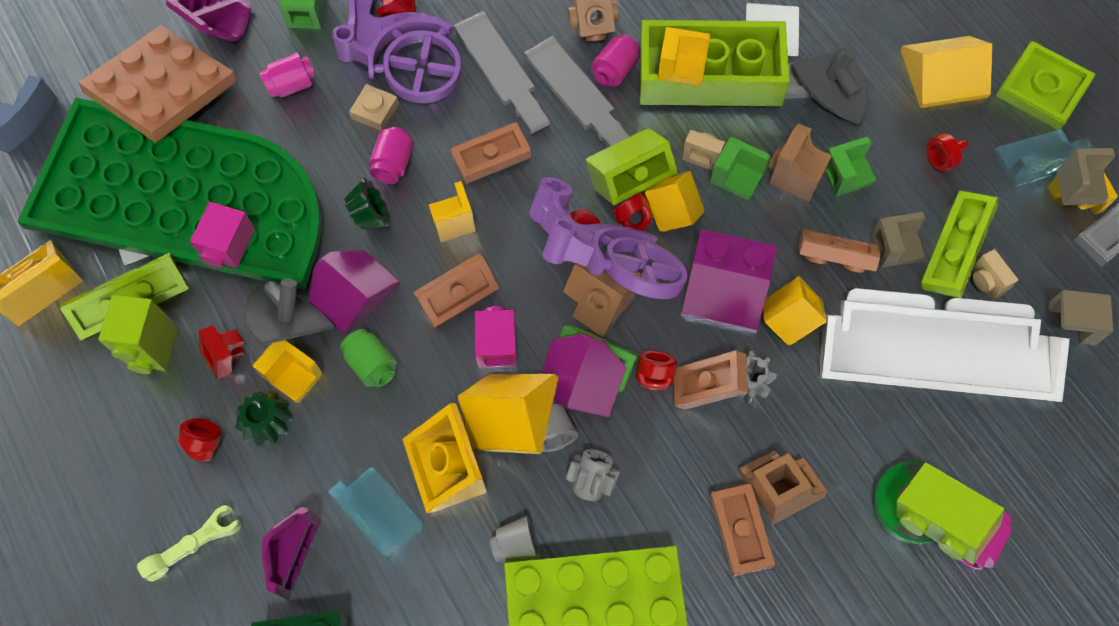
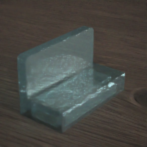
(1037, 156)
(378, 512)

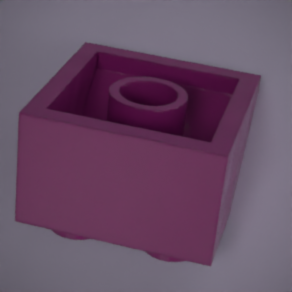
(729, 280)

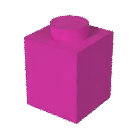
(222, 236)
(495, 338)

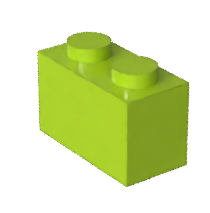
(631, 166)
(138, 334)
(949, 514)

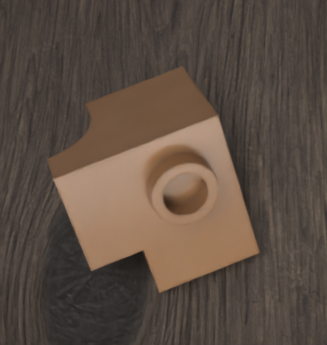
(798, 164)
(598, 298)
(782, 485)

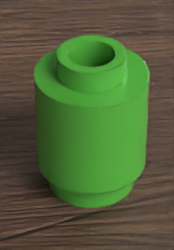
(368, 358)

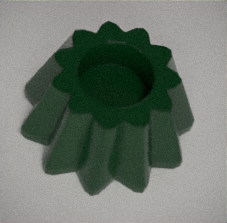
(367, 206)
(263, 418)

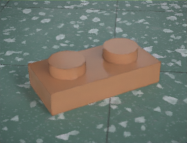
(491, 153)
(850, 253)
(456, 290)
(711, 380)
(742, 530)

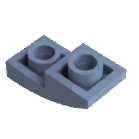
(27, 113)

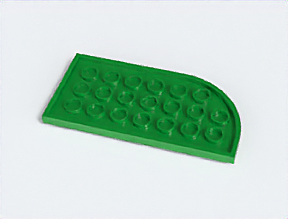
(148, 197)

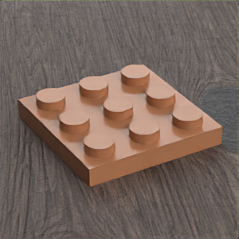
(157, 83)

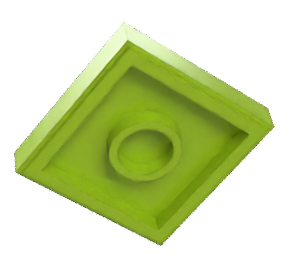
(1045, 85)

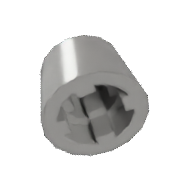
(560, 429)
(515, 542)

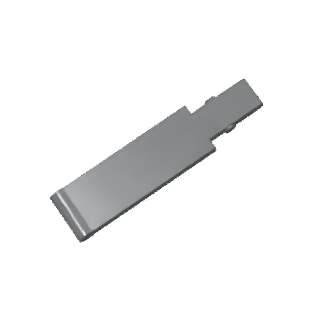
(501, 69)
(575, 90)

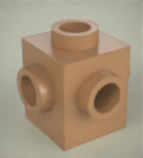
(596, 27)

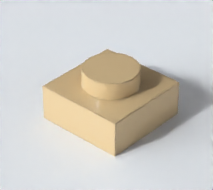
(374, 107)
(702, 149)
(993, 275)

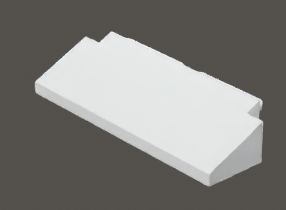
(958, 349)

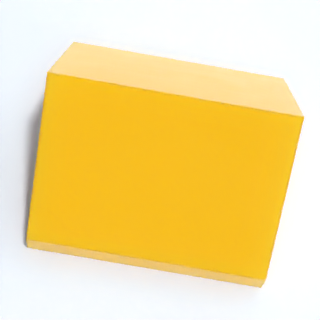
(949, 70)
(36, 283)
(508, 412)
(443, 461)

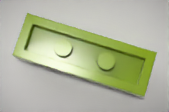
(960, 244)
(154, 280)

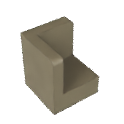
(1083, 177)
(899, 239)
(1084, 313)

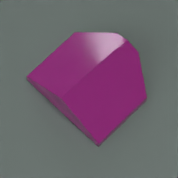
(215, 17)
(349, 287)
(586, 373)
(286, 550)

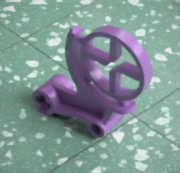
(367, 36)
(582, 246)

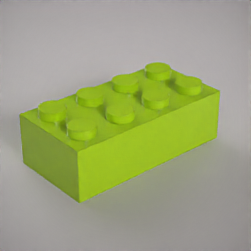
(742, 64)
(597, 590)

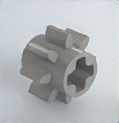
(760, 373)
(592, 475)

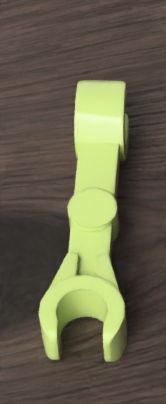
(158, 564)

